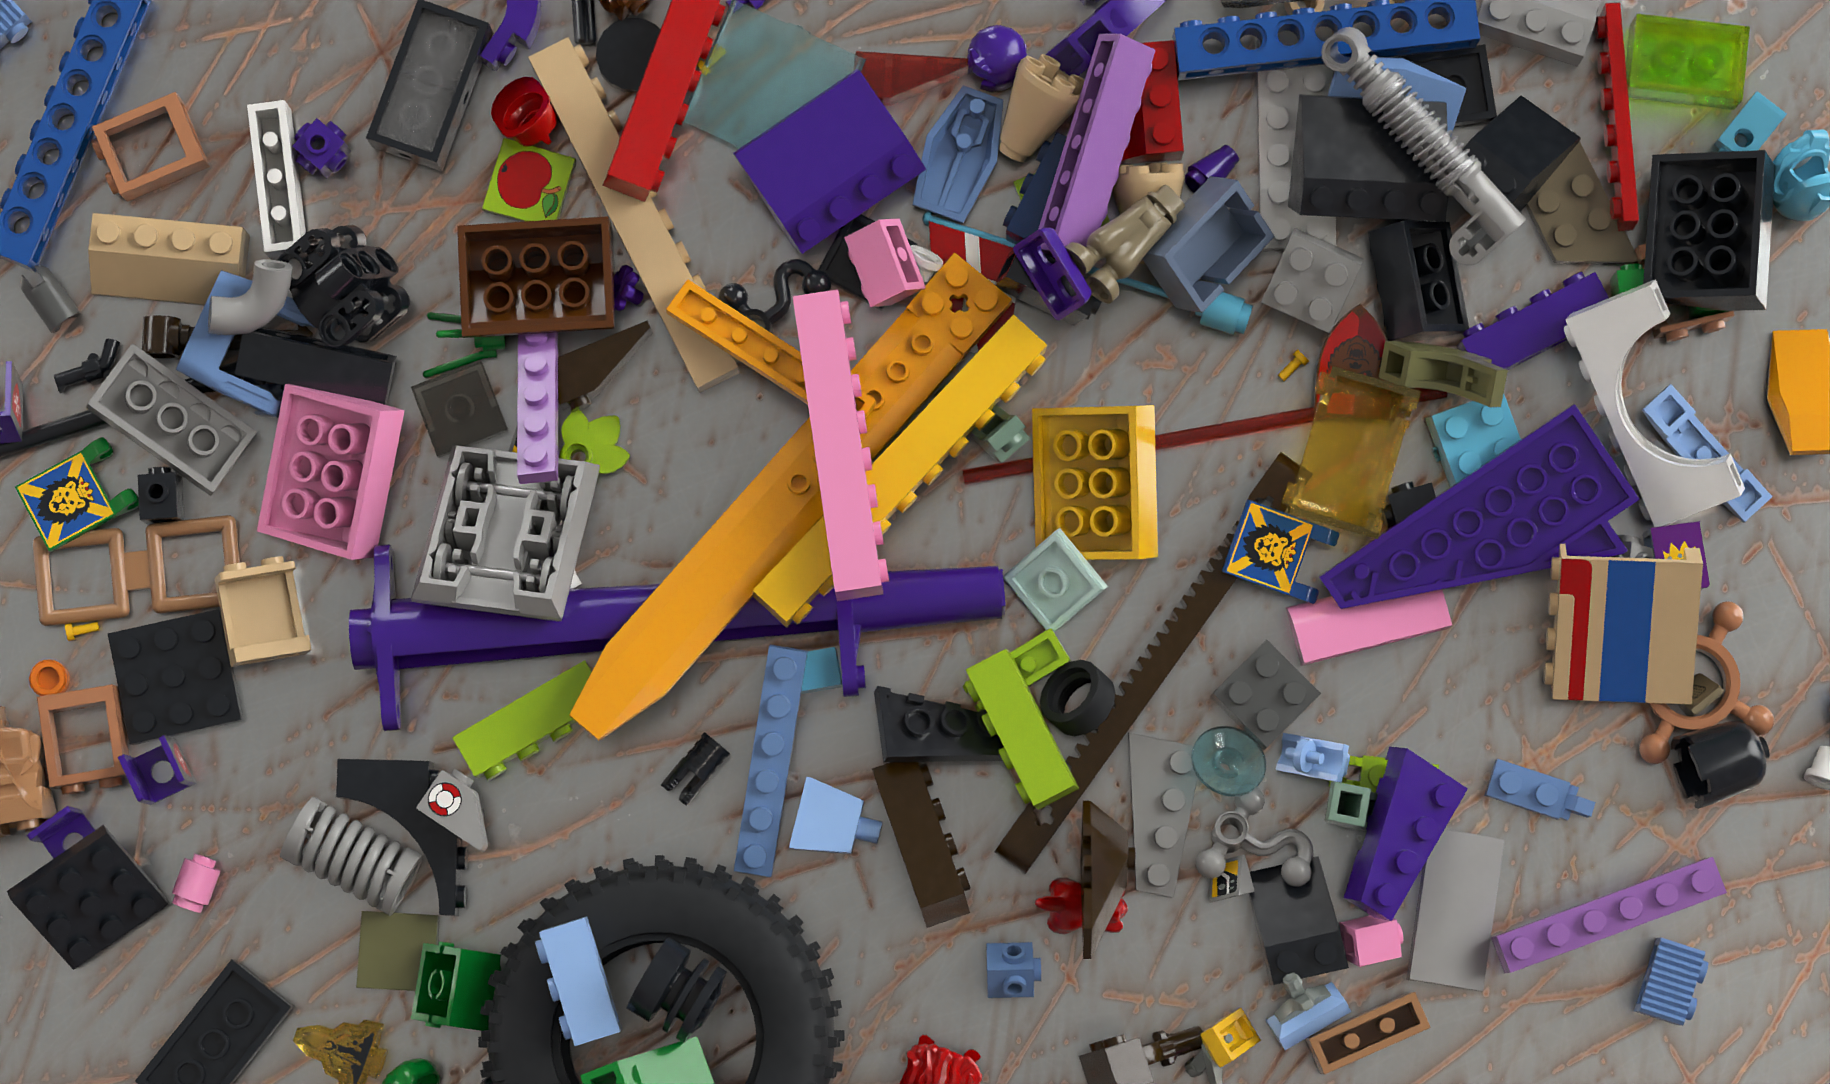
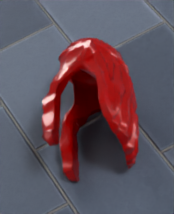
(939, 1065)

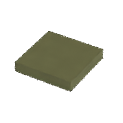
(393, 948)

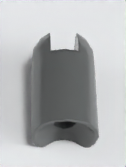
(49, 299)

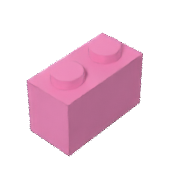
(884, 262)

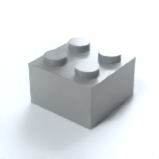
(1312, 280)

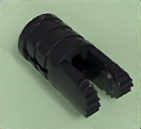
(702, 761)

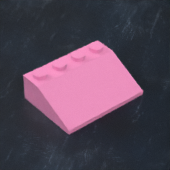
(330, 471)

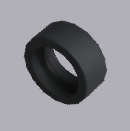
(1091, 711)

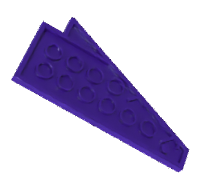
(1498, 519)

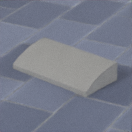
(171, 419)
(1456, 911)

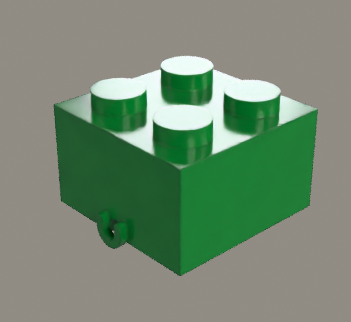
(453, 986)

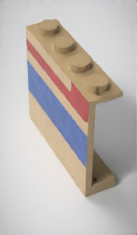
(1624, 628)

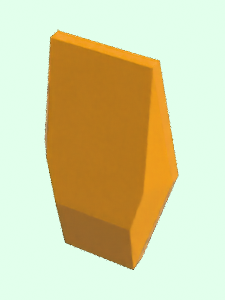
(1801, 389)

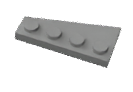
(1161, 810)

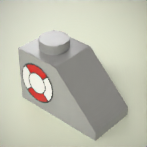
(456, 807)

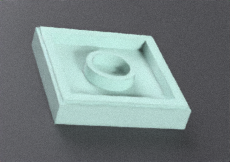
(1055, 581)

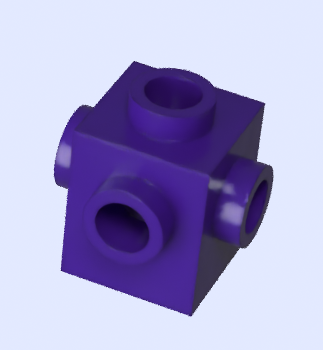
(325, 160)

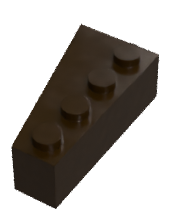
(922, 842)

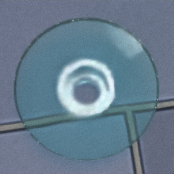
(1238, 752)

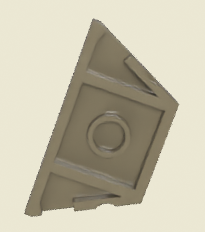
(1576, 216)

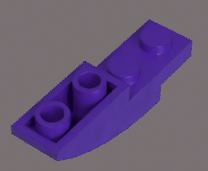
(1112, 17)

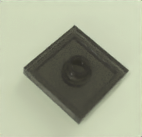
(459, 408)

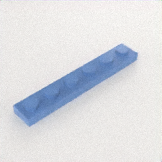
(770, 760)

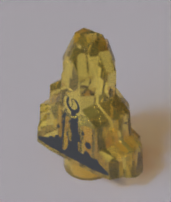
(346, 1052)

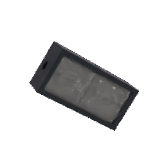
(429, 85)

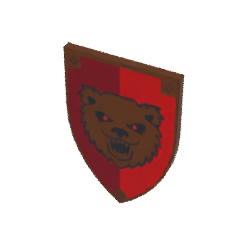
(1353, 345)

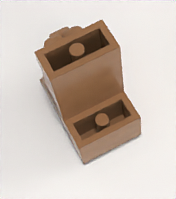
(23, 793)

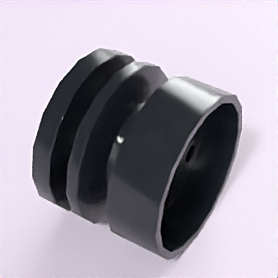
(676, 990)

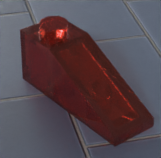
(905, 75)

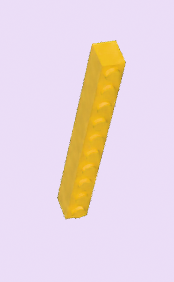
(911, 461)

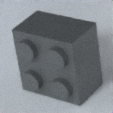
(1265, 694)

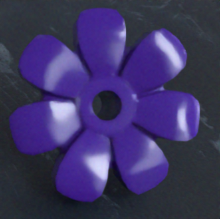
(624, 288)

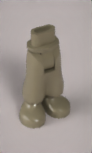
(1125, 241)

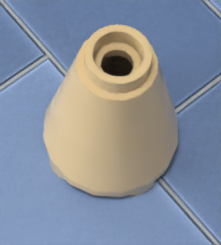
(1037, 105)
(1139, 180)

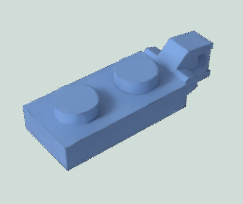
(1536, 792)

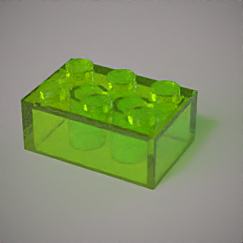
(1686, 61)

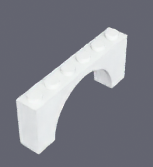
(1667, 483)

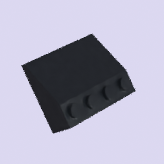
(1354, 167)
(1711, 228)

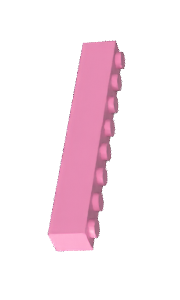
(838, 445)

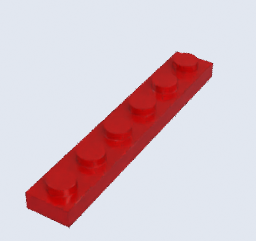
(1618, 131)

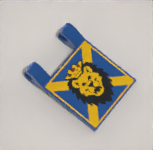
(1272, 547)

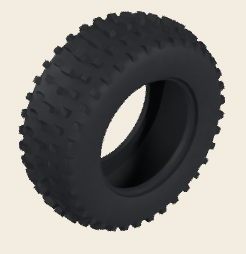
(695, 910)

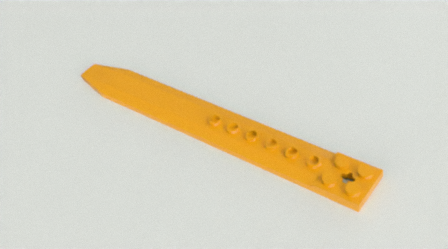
(781, 505)

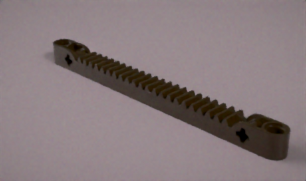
(1025, 838)

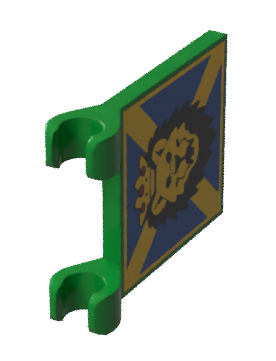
(70, 499)

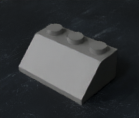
(1541, 26)

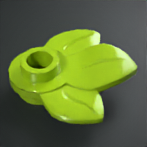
(595, 440)

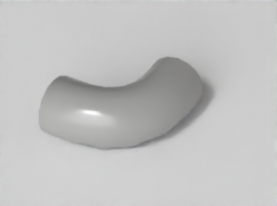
(255, 307)

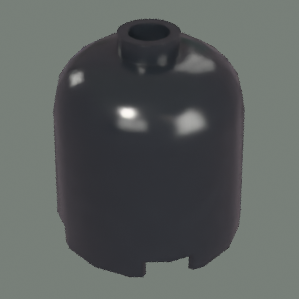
(1719, 762)

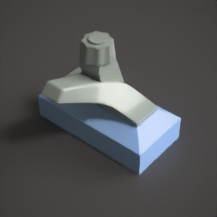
(1306, 1011)

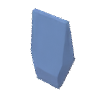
(1427, 84)
(959, 154)

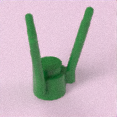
(489, 345)

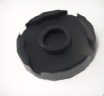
(625, 52)

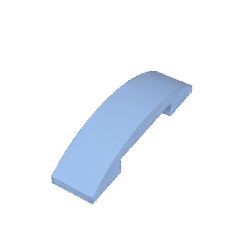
(1690, 439)

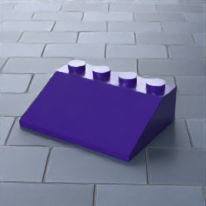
(829, 161)

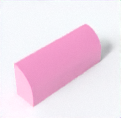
(1328, 631)

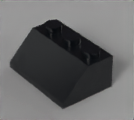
(1418, 281)

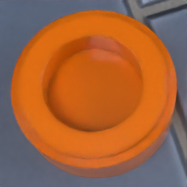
(49, 678)

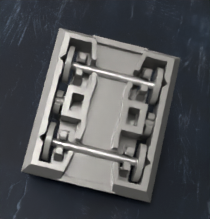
(506, 540)

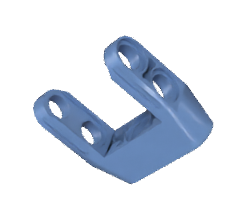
(207, 351)

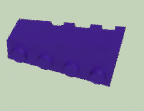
(1402, 831)

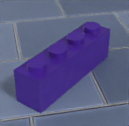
(1534, 328)

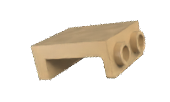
(261, 612)

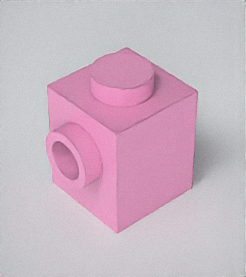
(1371, 940)

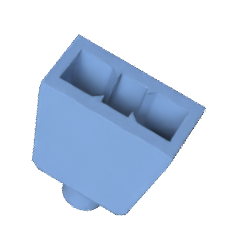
(831, 820)

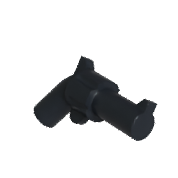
(91, 369)

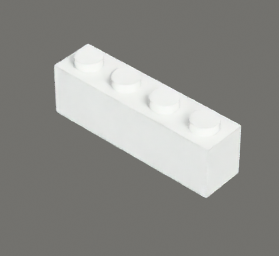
(276, 176)

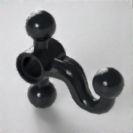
(813, 282)

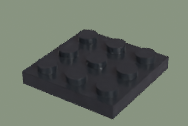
(175, 677)
(87, 897)

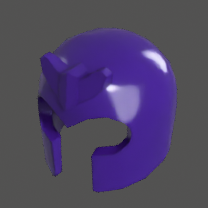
(995, 56)

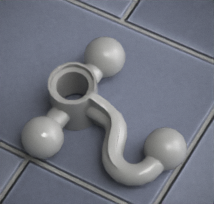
(1211, 862)

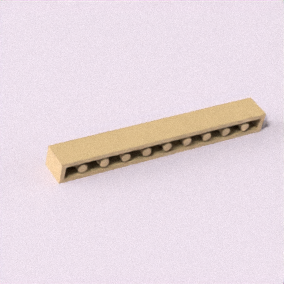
(637, 222)

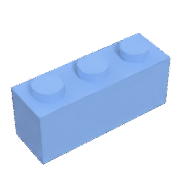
(578, 981)

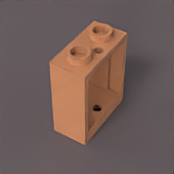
(193, 162)
(75, 700)

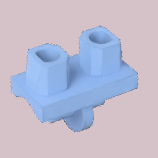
(1313, 757)

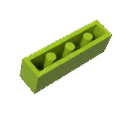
(523, 724)
(1021, 729)

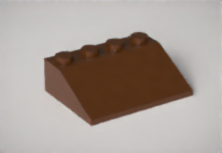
(536, 277)

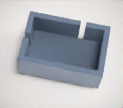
(1208, 244)

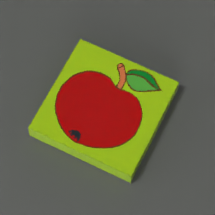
(528, 183)

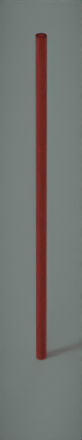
(1183, 437)

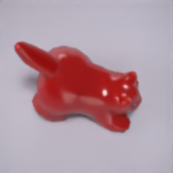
(1066, 908)

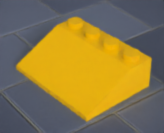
(1097, 479)

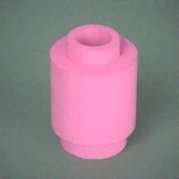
(195, 883)

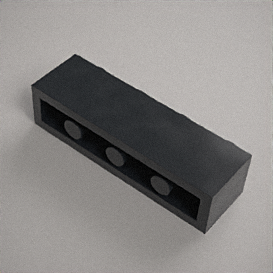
(312, 364)

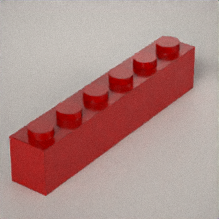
(661, 97)

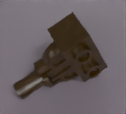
(1128, 1061)

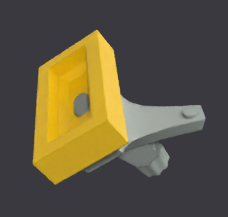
(1222, 1045)

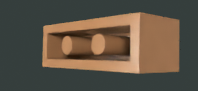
(1367, 1033)

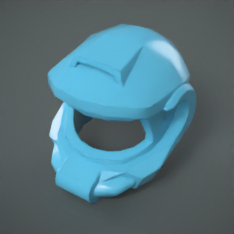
(1806, 190)

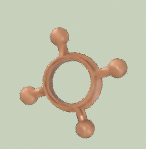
(1727, 618)

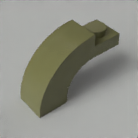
(1443, 370)

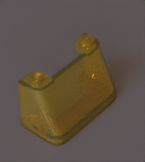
(1351, 451)

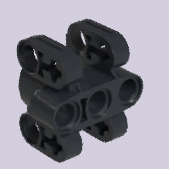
(345, 284)

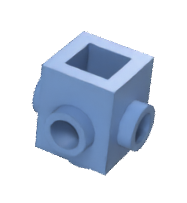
(1011, 970)

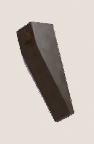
(1103, 872)

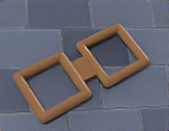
(133, 570)

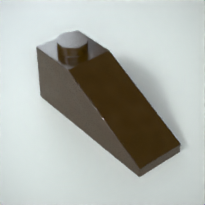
(593, 366)

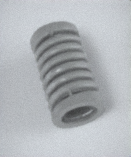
(365, 885)

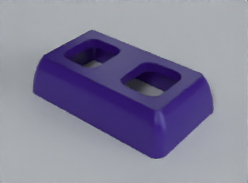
(1048, 276)

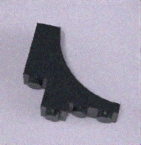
(397, 790)

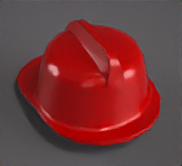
(524, 112)

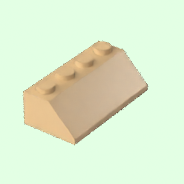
(162, 257)

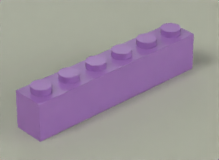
(1097, 138)
(1608, 915)

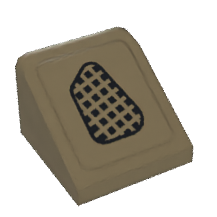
(1704, 693)

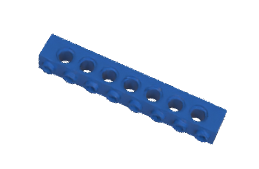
(1196, 62)
(58, 178)

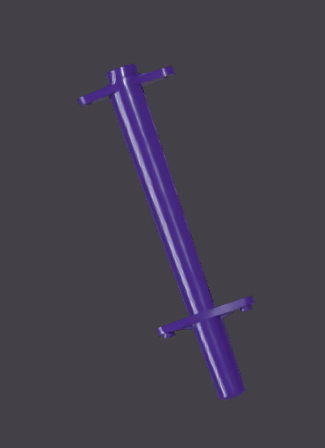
(417, 635)

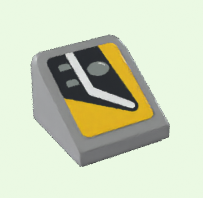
(1233, 881)

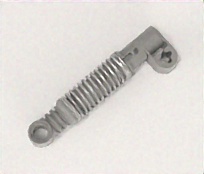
(1432, 145)

